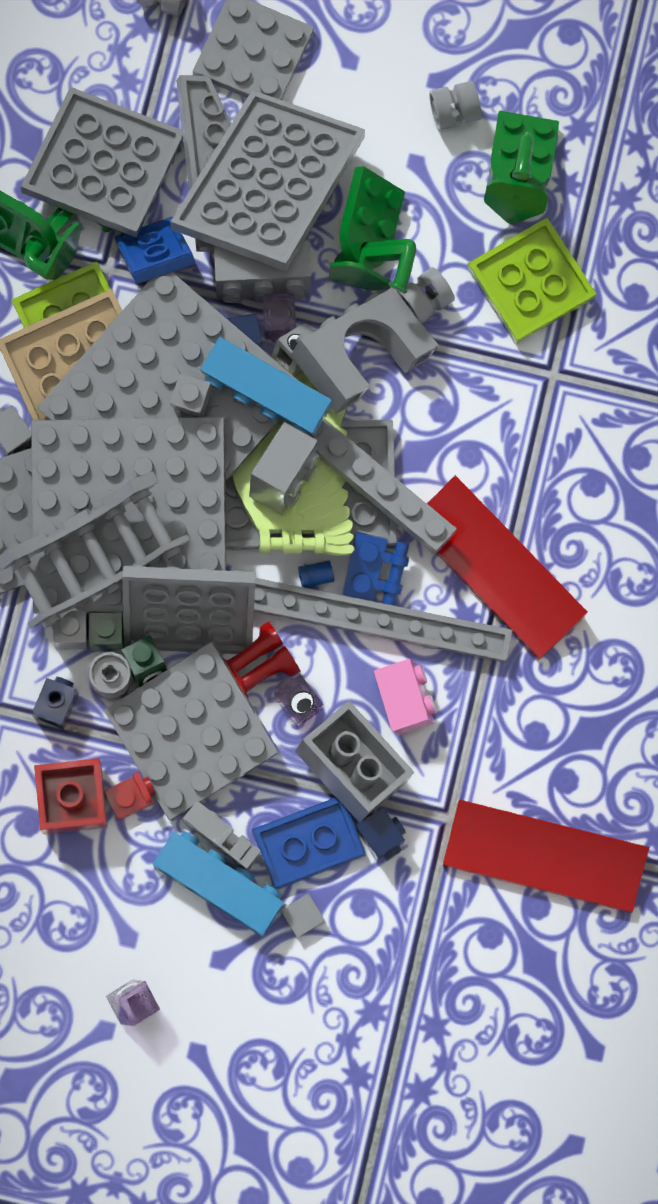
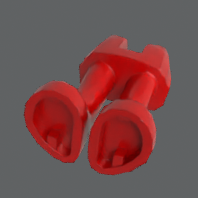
(279, 662)

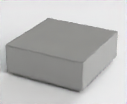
(302, 915)

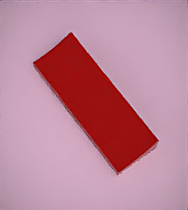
(504, 572)
(545, 856)

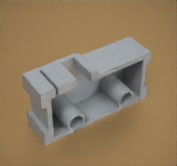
(221, 836)

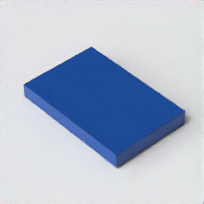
(154, 251)
(308, 843)

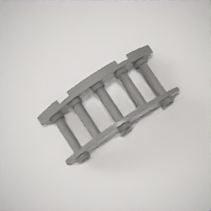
(82, 525)

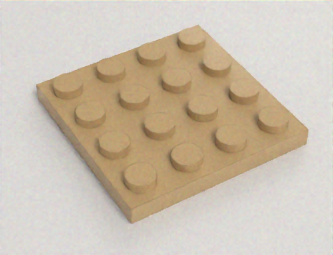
(50, 348)

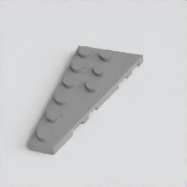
(202, 127)

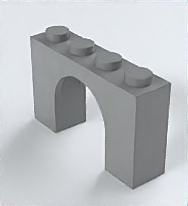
(382, 318)

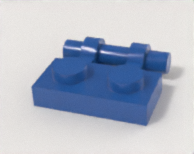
(365, 567)

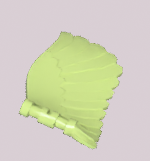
(316, 511)

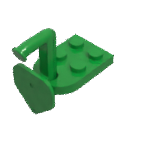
(525, 153)
(369, 235)
(35, 238)

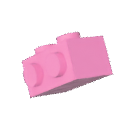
(405, 696)

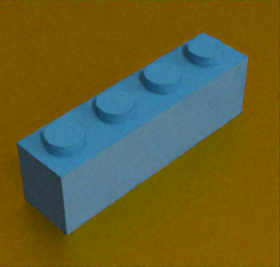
(266, 387)
(218, 883)

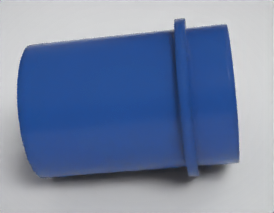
(316, 574)

